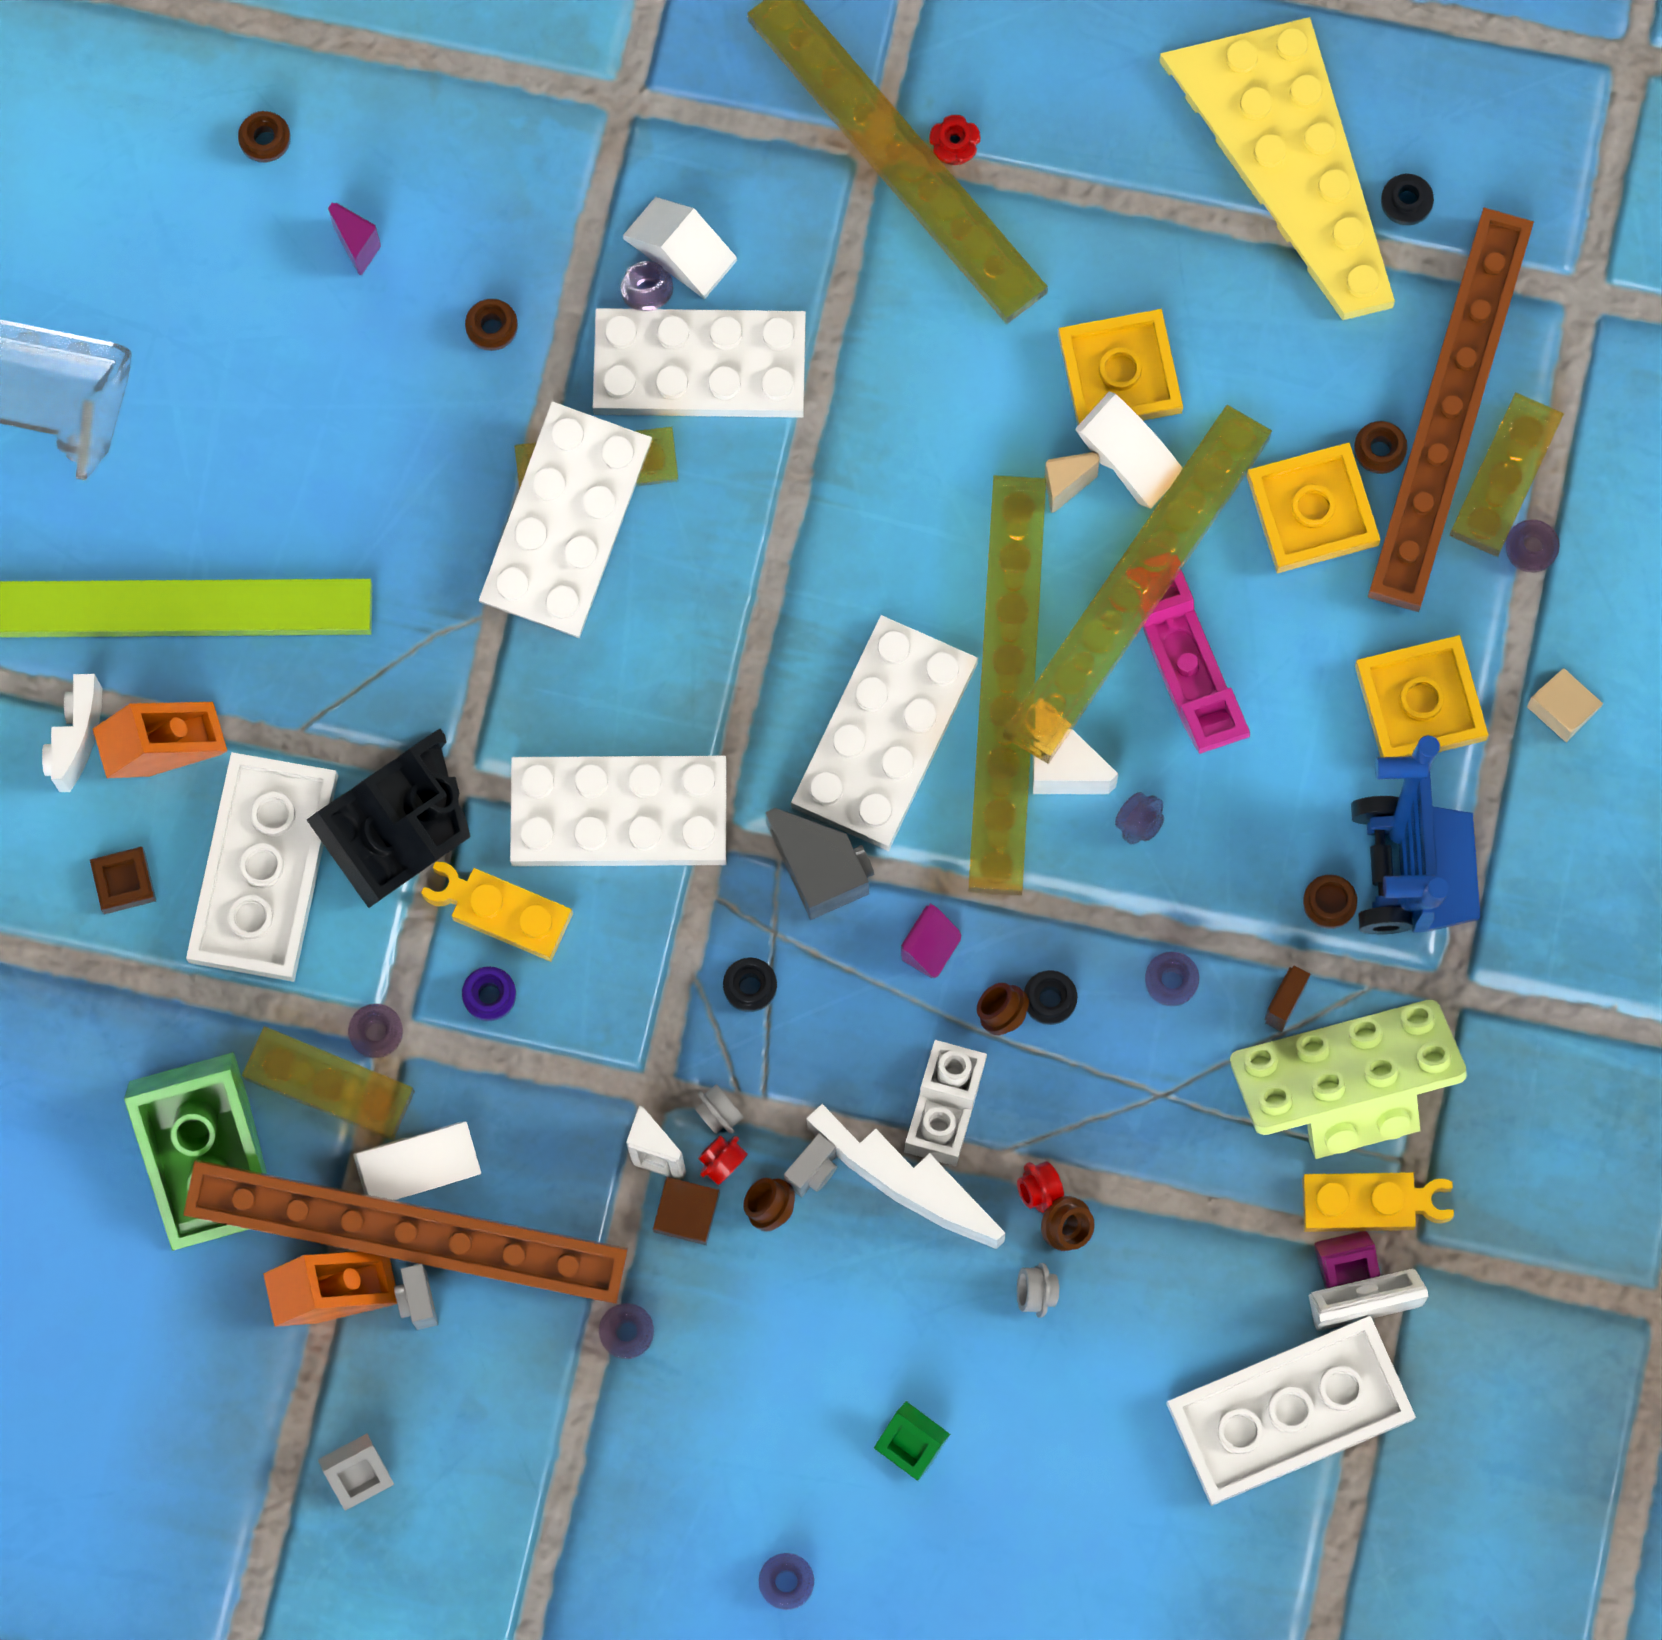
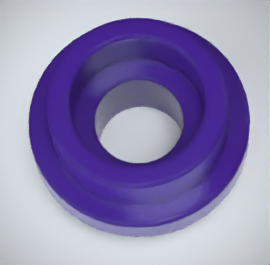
(484, 978)

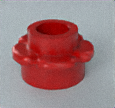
(951, 152)
(721, 1158)
(1039, 1186)

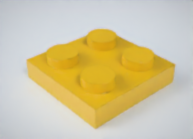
(1122, 357)
(1313, 507)
(1420, 695)

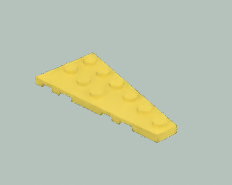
(1285, 138)

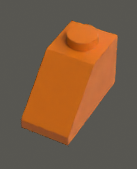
(158, 738)
(329, 1287)

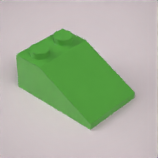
(186, 1118)

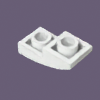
(1129, 449)
(73, 744)
(945, 1102)
(418, 1162)

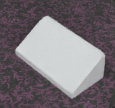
(652, 1147)
(1367, 1298)

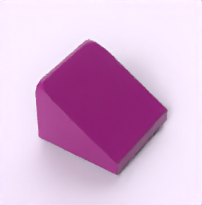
(356, 235)
(930, 942)
(1347, 1259)

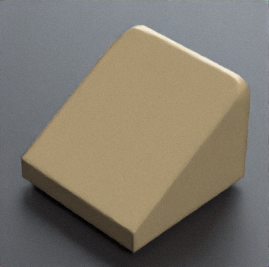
(1069, 476)
(1564, 704)

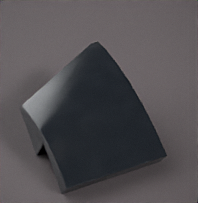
(394, 821)

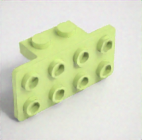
(1351, 1078)

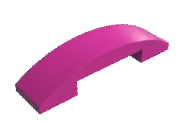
(1191, 671)

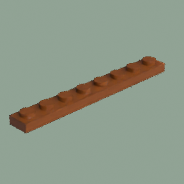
(1450, 410)
(405, 1231)

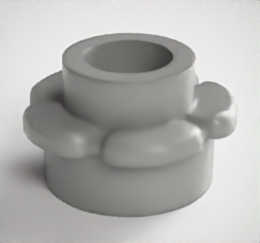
(718, 1110)
(1037, 1290)

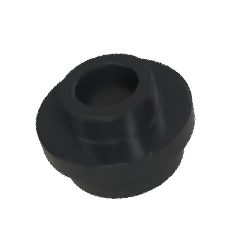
(1407, 213)
(744, 969)
(1056, 982)

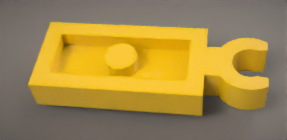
(502, 910)
(1369, 1202)

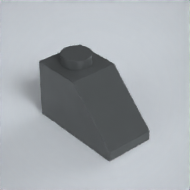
(819, 862)

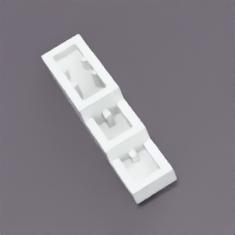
(923, 1189)

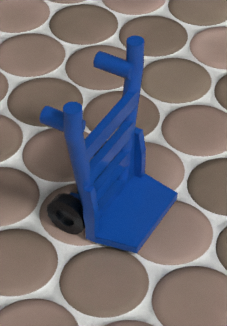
(1434, 852)

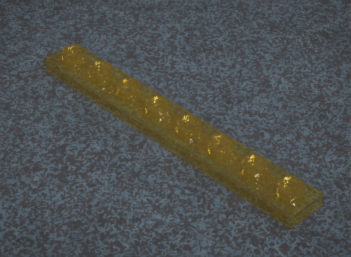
(899, 156)
(1136, 584)
(1005, 682)

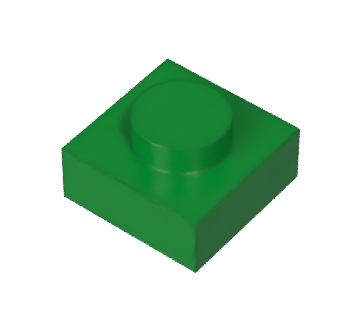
(911, 1440)

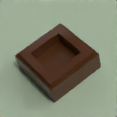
(123, 880)
(1286, 998)
(686, 1211)

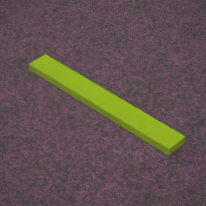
(186, 608)

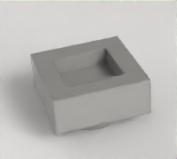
(813, 1166)
(415, 1297)
(355, 1472)

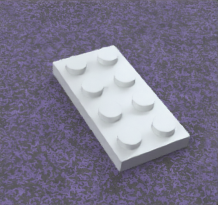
(699, 363)
(565, 519)
(884, 733)
(618, 811)
(261, 868)
(1290, 1410)

